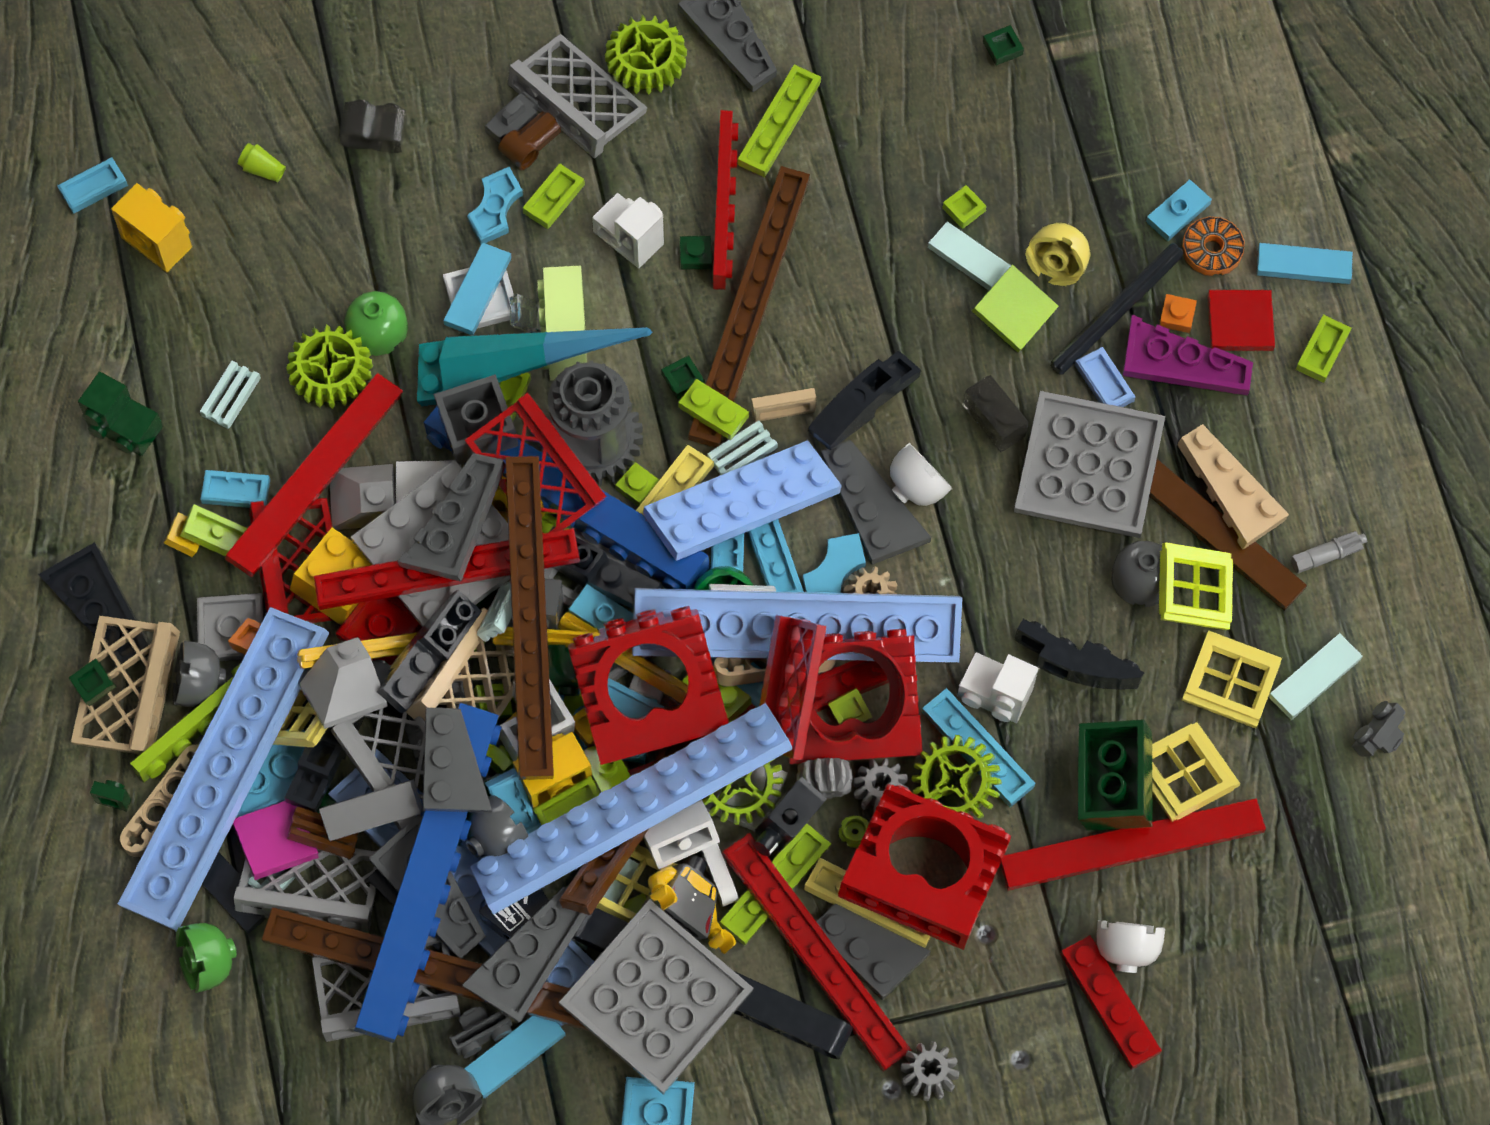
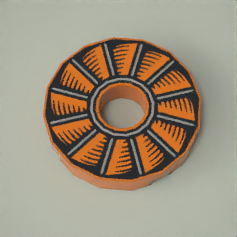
(1215, 230)

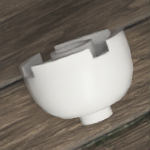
(916, 478)
(1129, 944)

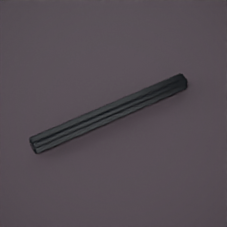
(1116, 309)

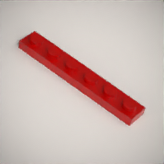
(724, 211)

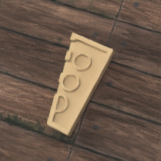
(1240, 496)

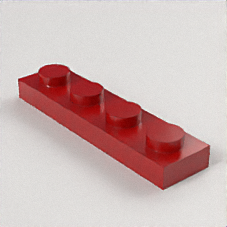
(1110, 1002)

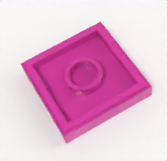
(265, 840)

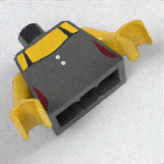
(690, 901)

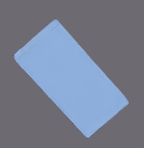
(1104, 379)

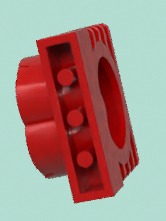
(897, 729)
(622, 736)
(909, 899)

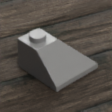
(361, 495)
(343, 684)

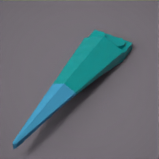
(471, 358)

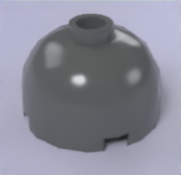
(1138, 573)
(196, 674)
(493, 831)
(446, 1095)

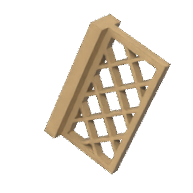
(441, 681)
(153, 682)

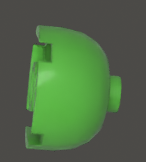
(378, 321)
(205, 955)

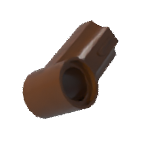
(524, 145)

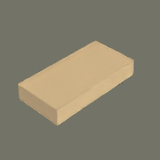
(783, 405)

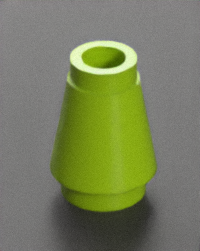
(260, 163)

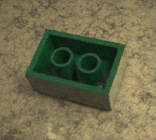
(1115, 775)

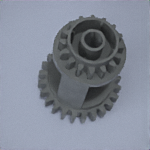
(595, 418)

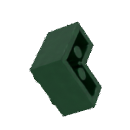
(115, 415)

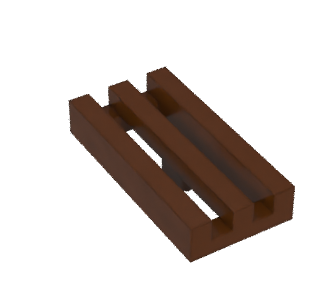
(313, 823)

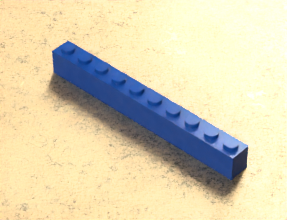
(609, 523)
(418, 900)

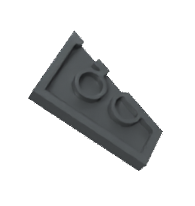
(450, 766)
(870, 950)

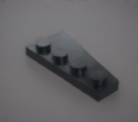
(92, 591)

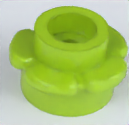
(848, 825)

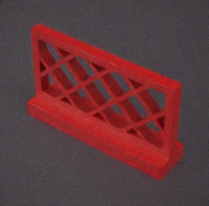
(557, 450)
(271, 572)
(793, 677)

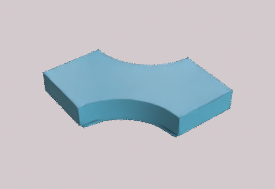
(489, 218)
(842, 559)

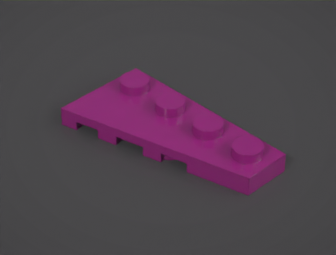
(1168, 358)

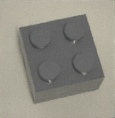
(470, 408)

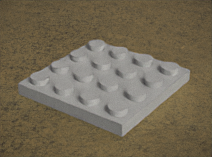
(1089, 464)
(394, 534)
(656, 996)

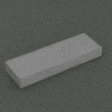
(371, 810)

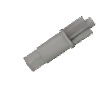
(1329, 551)

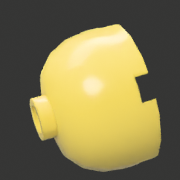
(1059, 253)

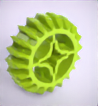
(634, 66)
(305, 364)
(970, 771)
(760, 796)

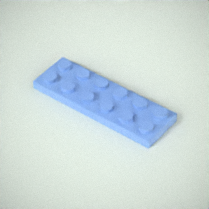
(741, 500)

